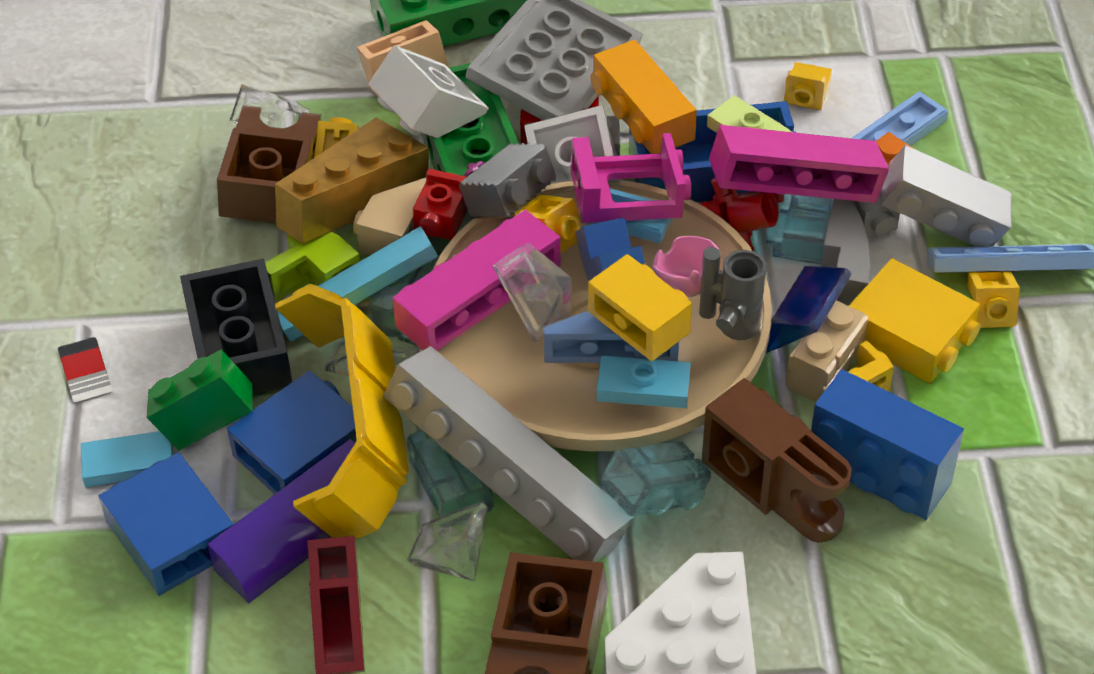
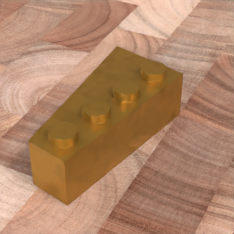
(344, 178)

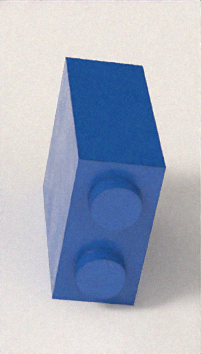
(292, 431)
(165, 521)

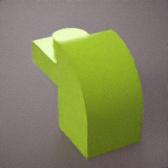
(309, 263)

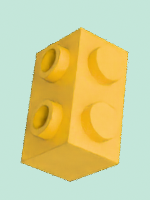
(640, 307)

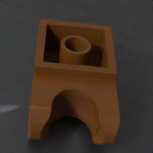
(258, 160)
(775, 461)
(548, 616)

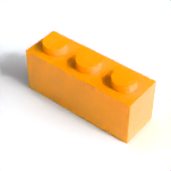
(643, 96)

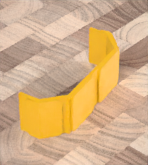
(378, 462)

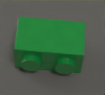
(199, 400)

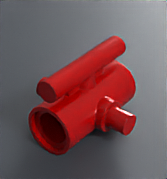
(745, 211)

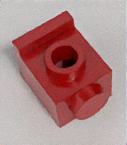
(440, 205)

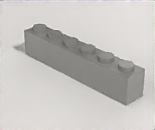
(507, 456)

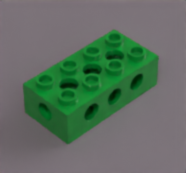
(453, 19)
(487, 133)

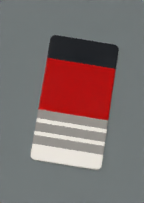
(84, 369)

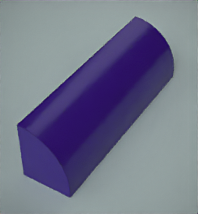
(273, 535)

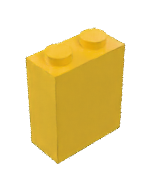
(917, 320)

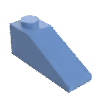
(586, 339)

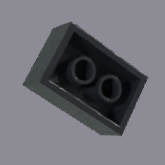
(237, 313)

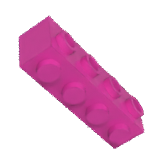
(798, 164)
(467, 286)

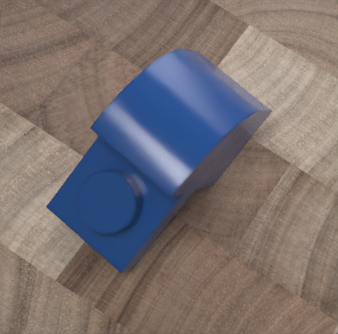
(604, 245)

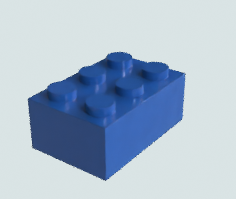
(888, 443)

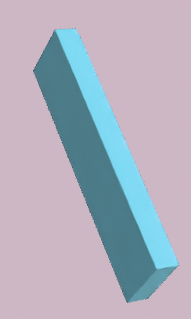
(375, 272)

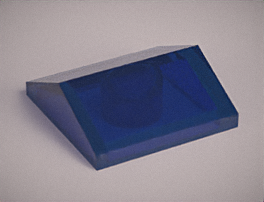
(806, 304)

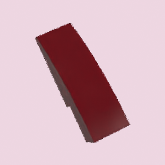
(336, 606)

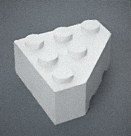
(689, 623)

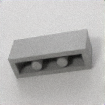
(946, 198)

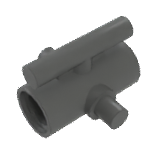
(736, 289)

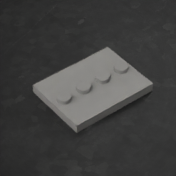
(547, 56)

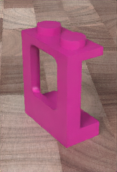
(592, 190)

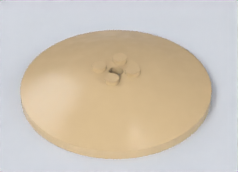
(561, 398)

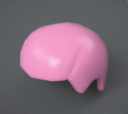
(683, 264)

